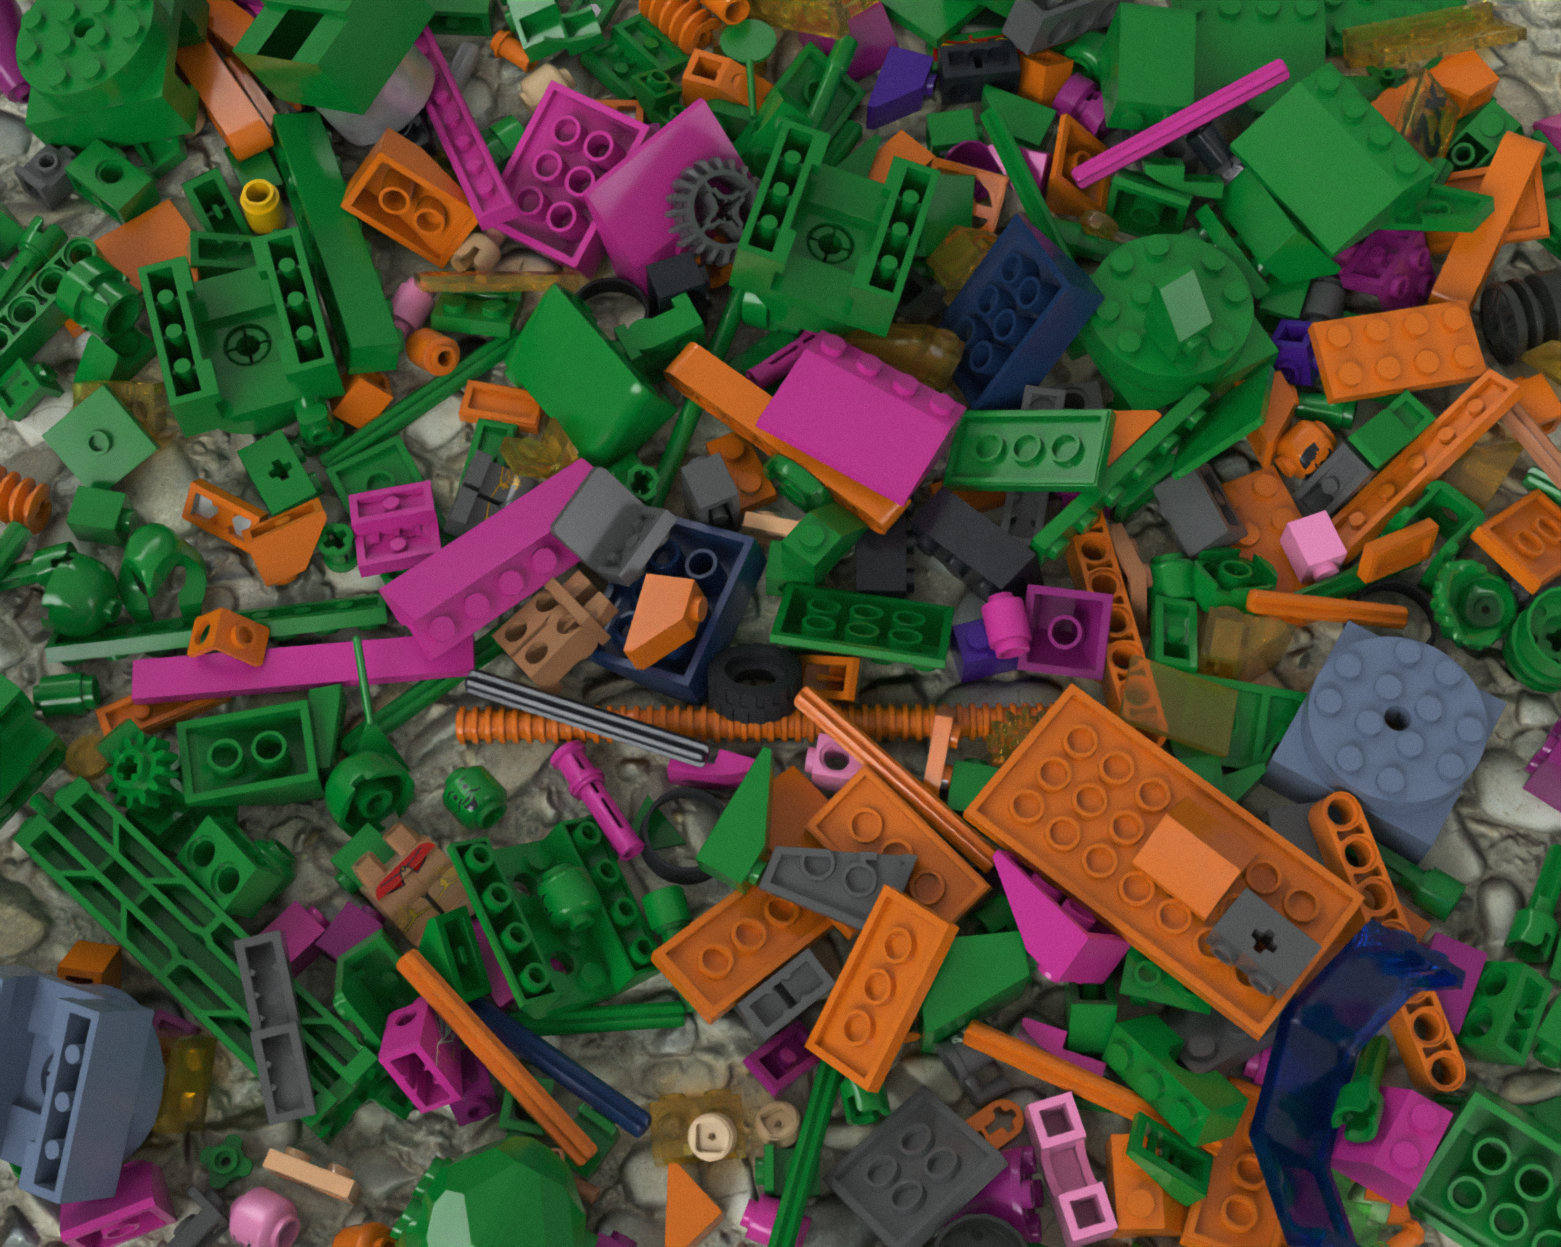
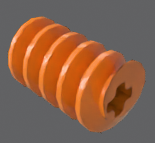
(682, 22)
(24, 501)

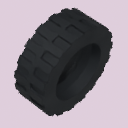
(754, 703)

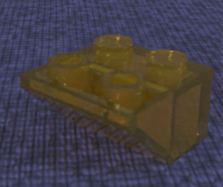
(1241, 644)

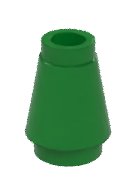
(1335, 416)

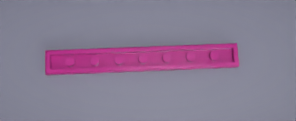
(464, 142)
(294, 670)

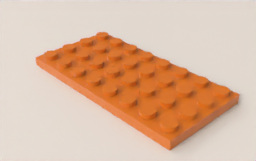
(1085, 802)

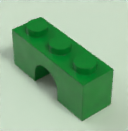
(1194, 1104)

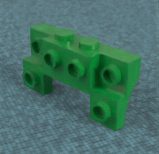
(547, 30)

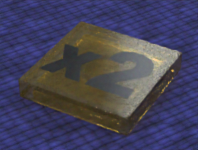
(1427, 116)

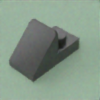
(1334, 482)

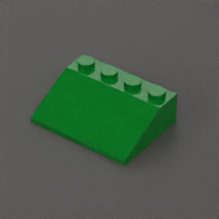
(1248, 34)
(1333, 161)
(863, 626)
(1493, 1177)

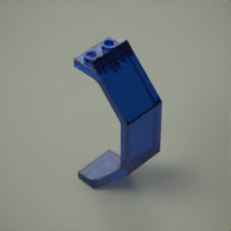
(1316, 1058)

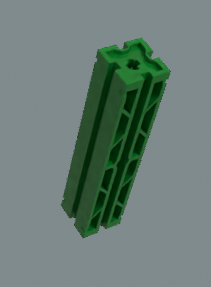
(184, 940)

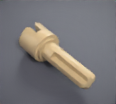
(479, 251)

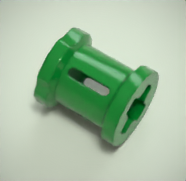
(334, 557)

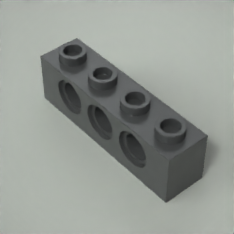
(1045, 23)

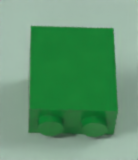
(1147, 65)
(973, 984)

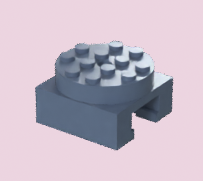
(1398, 777)
(74, 1083)

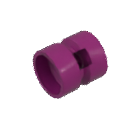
(1083, 103)

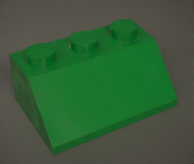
(1271, 233)

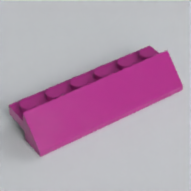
(486, 567)

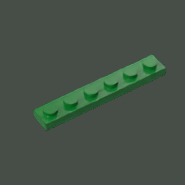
(1132, 465)

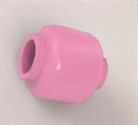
(263, 1219)

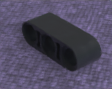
(1213, 139)

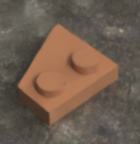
(1135, 574)

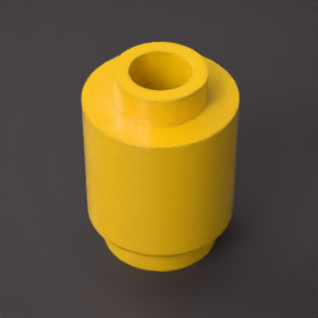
(263, 206)

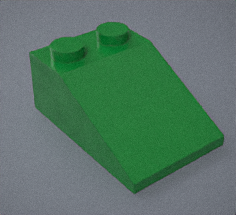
(250, 757)

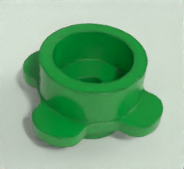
(239, 1165)

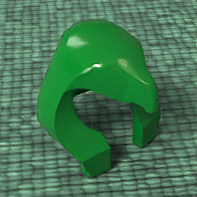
(149, 559)

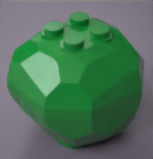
(496, 1197)

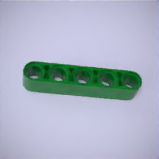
(38, 301)

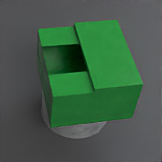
(345, 60)

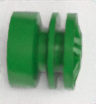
(1534, 643)

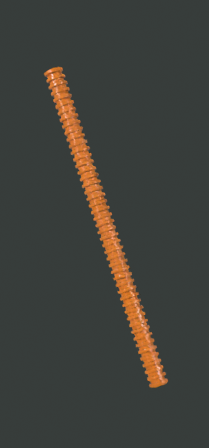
(707, 724)

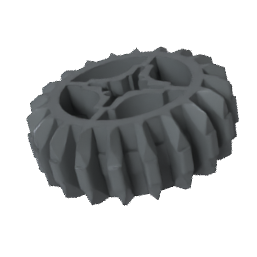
(695, 190)

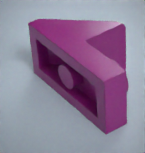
(782, 1060)

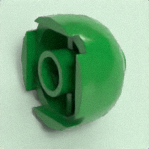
(1225, 578)
(81, 598)
(368, 790)

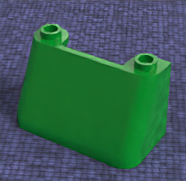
(585, 380)

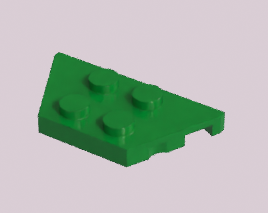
(1258, 723)

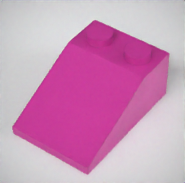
(1057, 929)

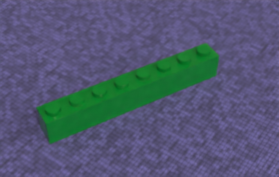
(335, 244)

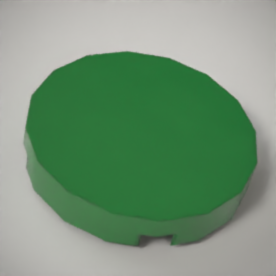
(796, 484)

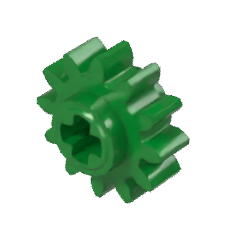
(141, 772)

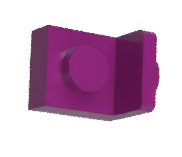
(478, 1092)

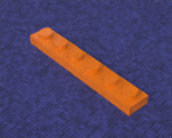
(1424, 460)

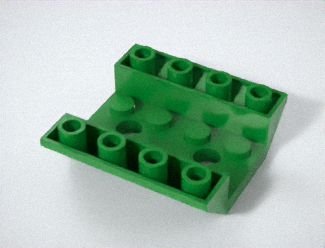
(597, 960)

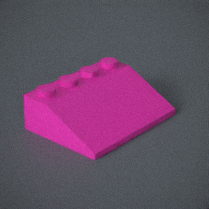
(557, 158)
(631, 197)
(862, 417)

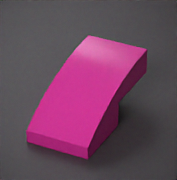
(724, 774)
(1052, 1041)

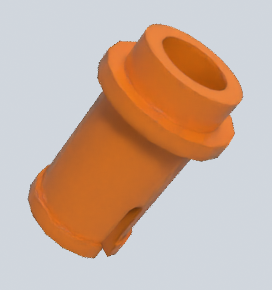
(507, 46)

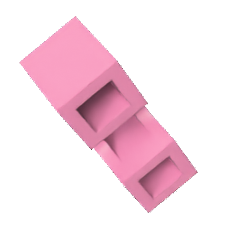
(1061, 1154)

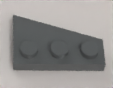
(835, 882)
(1215, 1041)

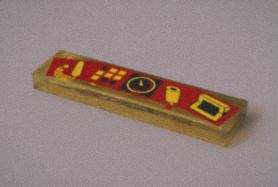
(493, 281)

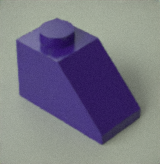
(900, 87)
(973, 655)

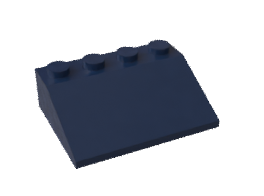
(1017, 316)
(727, 573)

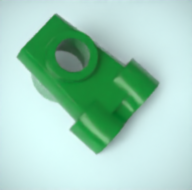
(316, 425)

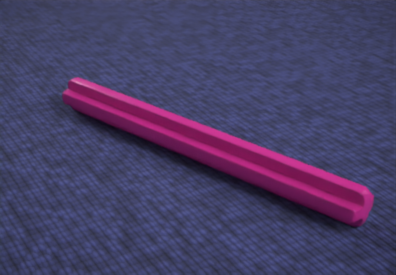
(1180, 123)

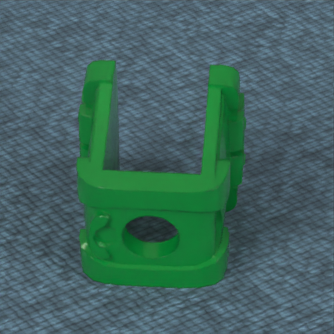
(1435, 496)

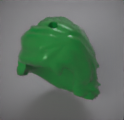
(1460, 596)

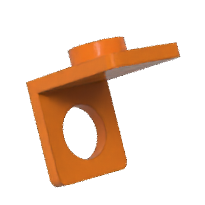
(230, 635)

